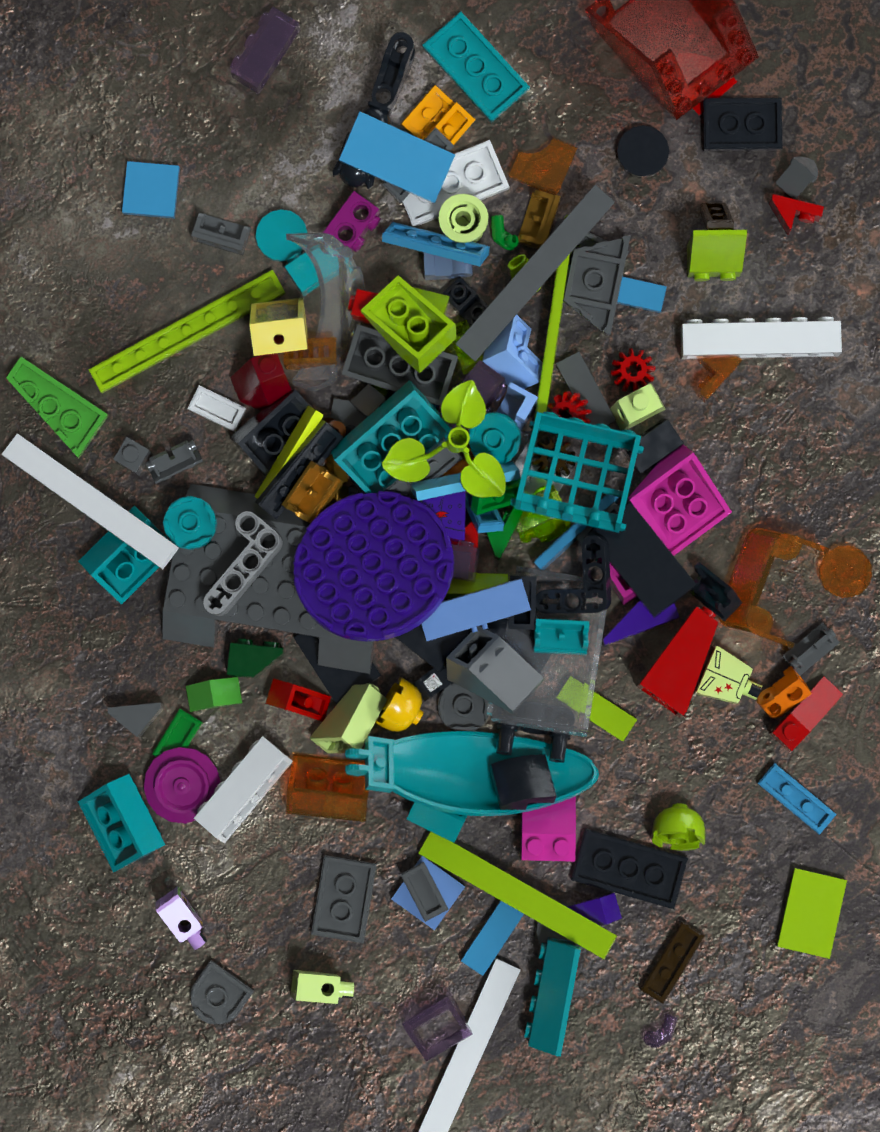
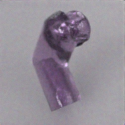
(663, 1035)

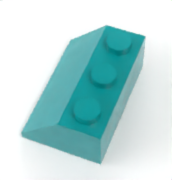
(118, 565)
(121, 822)

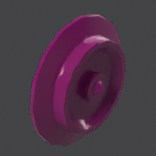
(180, 783)

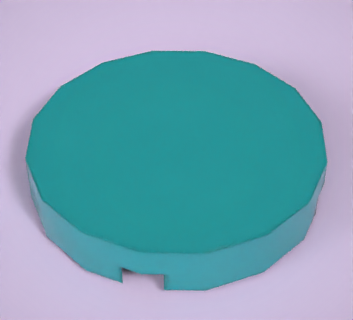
(272, 235)
(496, 436)
(190, 523)

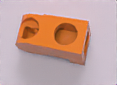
(783, 694)

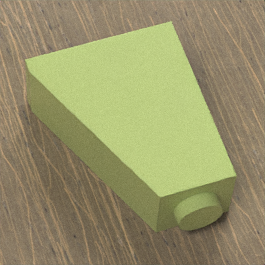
(350, 720)

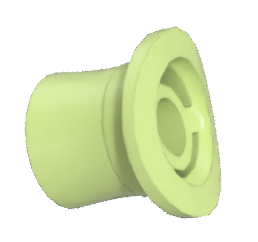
(463, 218)

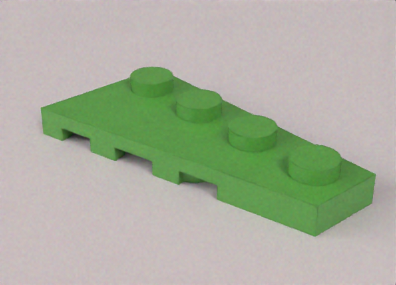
(61, 408)

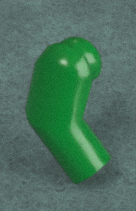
(501, 236)

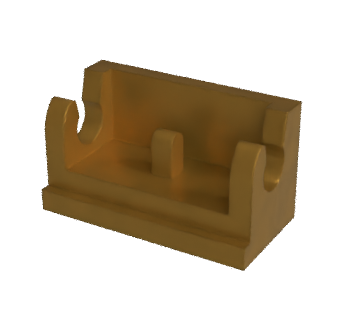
(538, 219)
(312, 492)

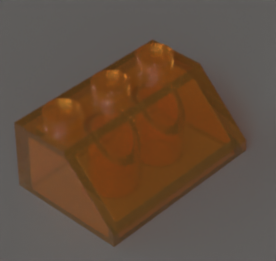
(324, 790)

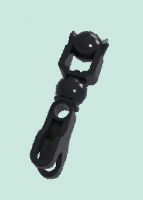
(390, 79)

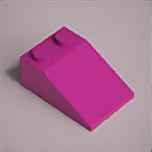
(550, 833)

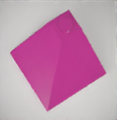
(679, 500)

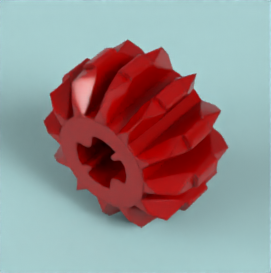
(624, 366)
(570, 402)

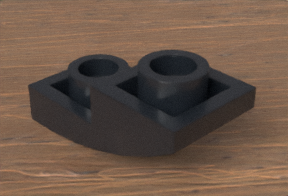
(465, 301)

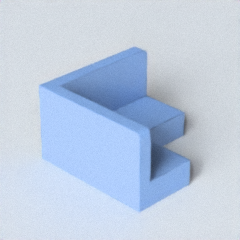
(512, 357)
(518, 404)

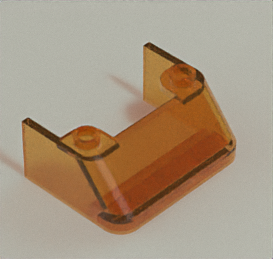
(750, 576)

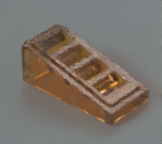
(301, 363)

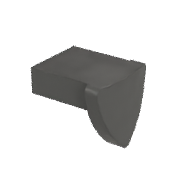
(798, 176)

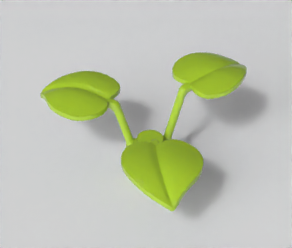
(465, 408)

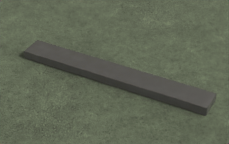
(535, 273)

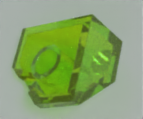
(540, 526)

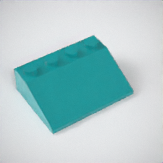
(399, 417)

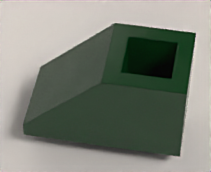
(252, 660)

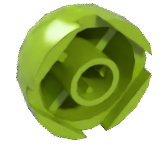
(678, 827)

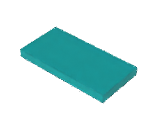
(476, 67)

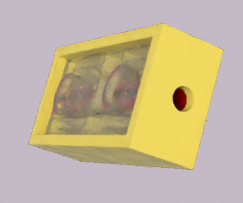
(278, 326)

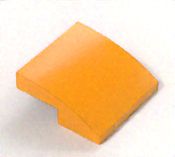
(438, 112)

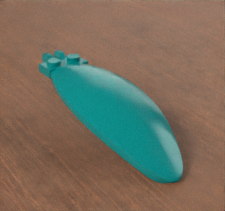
(454, 772)

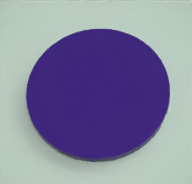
(373, 566)

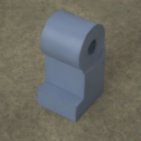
(443, 268)

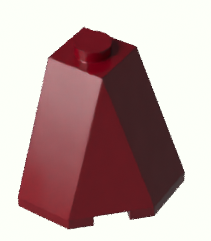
(261, 381)

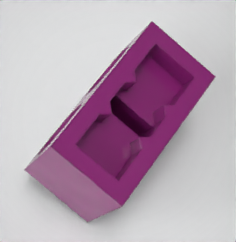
(346, 221)

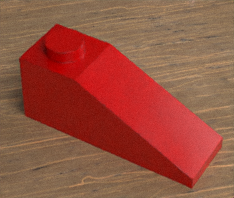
(806, 715)

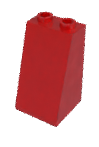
(679, 665)

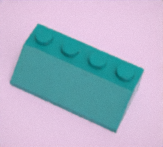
(553, 995)

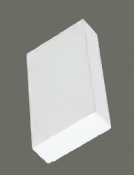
(217, 408)

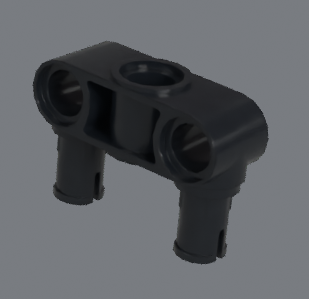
(506, 740)

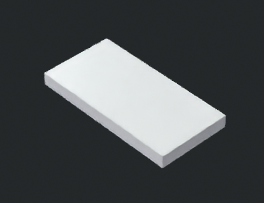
(471, 172)

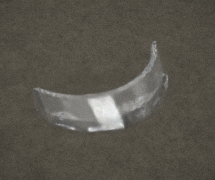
(338, 281)

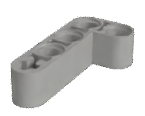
(238, 567)

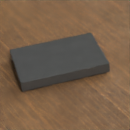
(344, 899)

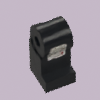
(432, 683)

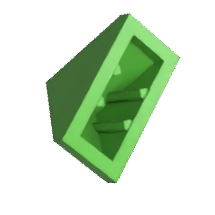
(214, 694)

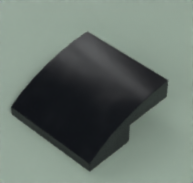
(522, 782)

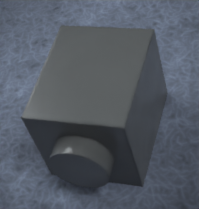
(132, 456)

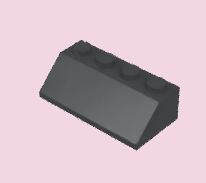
(378, 364)

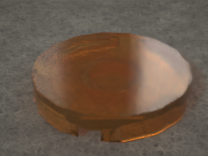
(845, 572)

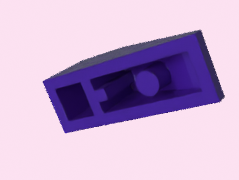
(638, 621)

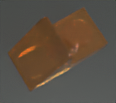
(721, 369)

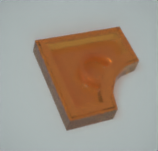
(545, 168)

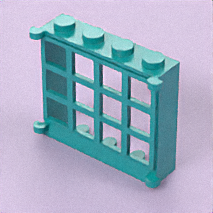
(587, 432)

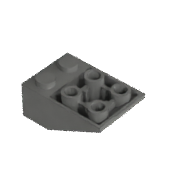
(492, 670)

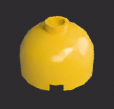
(401, 707)

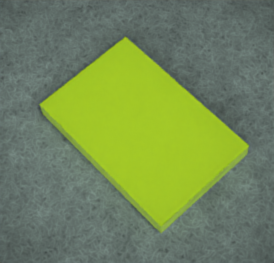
(811, 913)

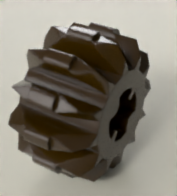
(542, 461)

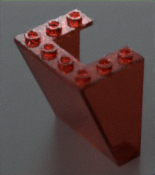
(677, 46)

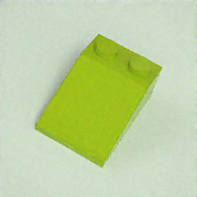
(716, 254)
(410, 323)

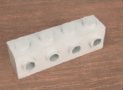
(242, 789)

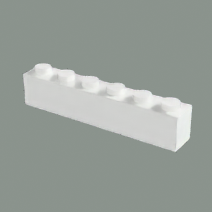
(761, 339)

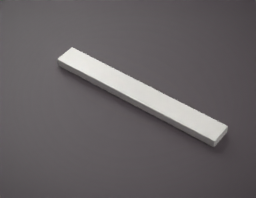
(90, 501)
(470, 1050)

